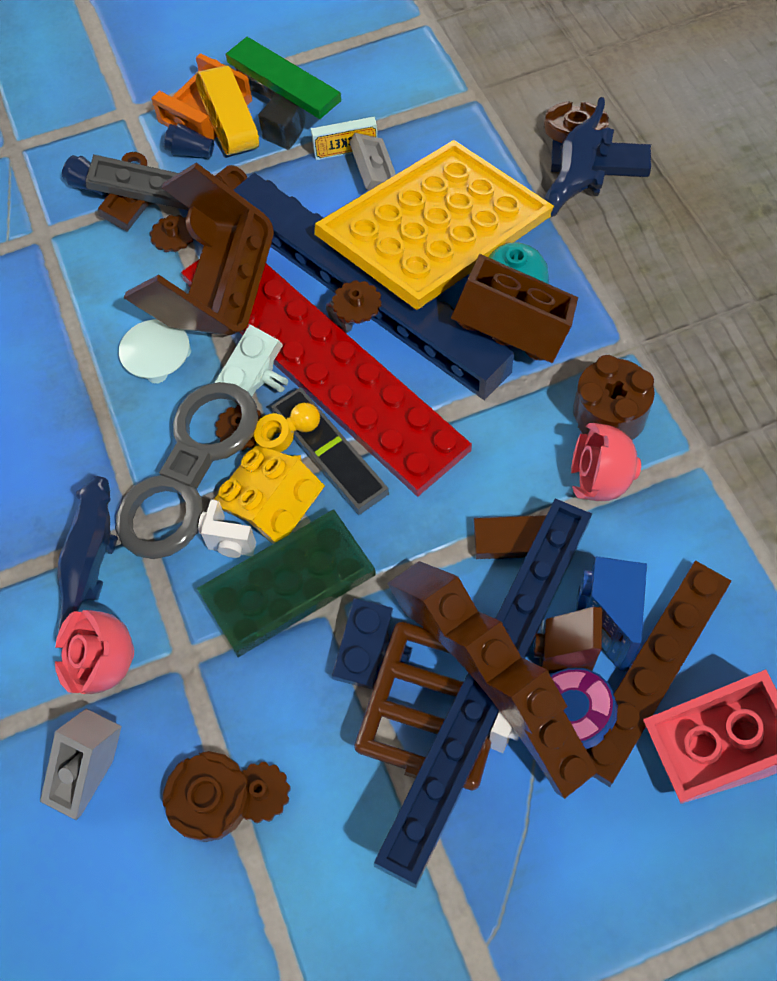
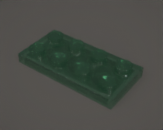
(286, 582)

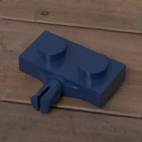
(364, 644)

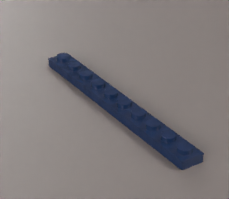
(473, 712)

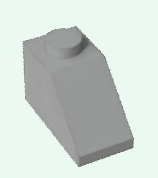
(79, 762)

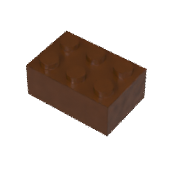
(515, 309)

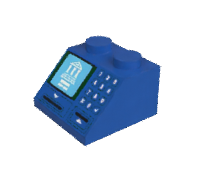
(620, 592)

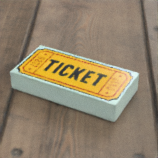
(335, 138)

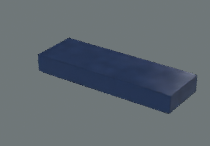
(621, 159)

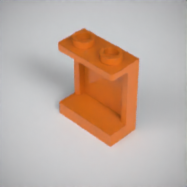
(186, 103)

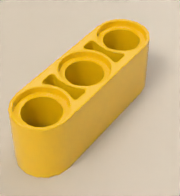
(227, 110)

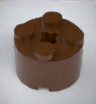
(614, 395)

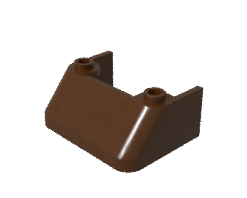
(230, 264)

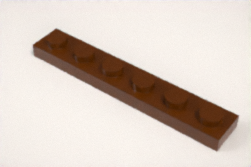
(658, 666)

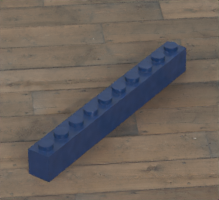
(461, 353)

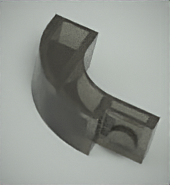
(281, 119)

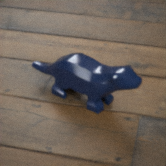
(578, 158)
(85, 548)

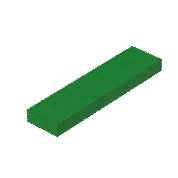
(283, 77)

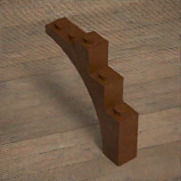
(514, 684)

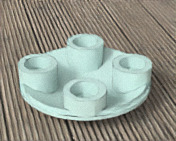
(153, 350)

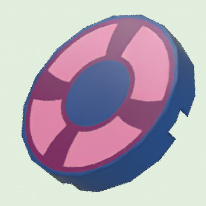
(589, 703)

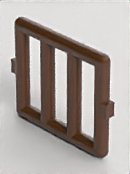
(381, 707)

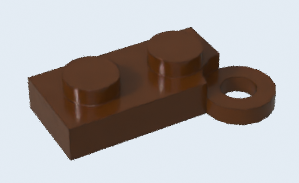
(120, 209)

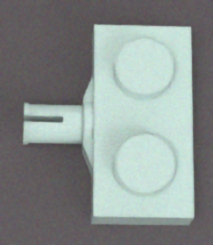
(253, 362)

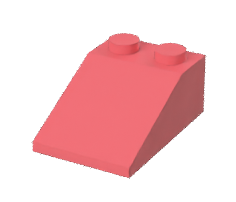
(719, 738)

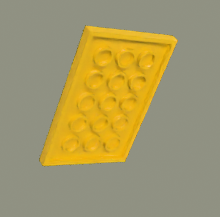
(433, 222)

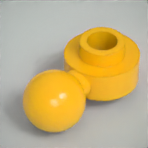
(303, 418)

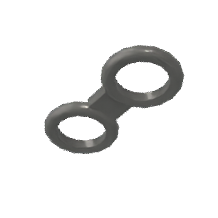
(185, 470)

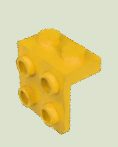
(270, 492)

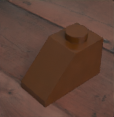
(570, 640)

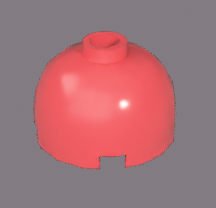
(605, 463)
(94, 652)

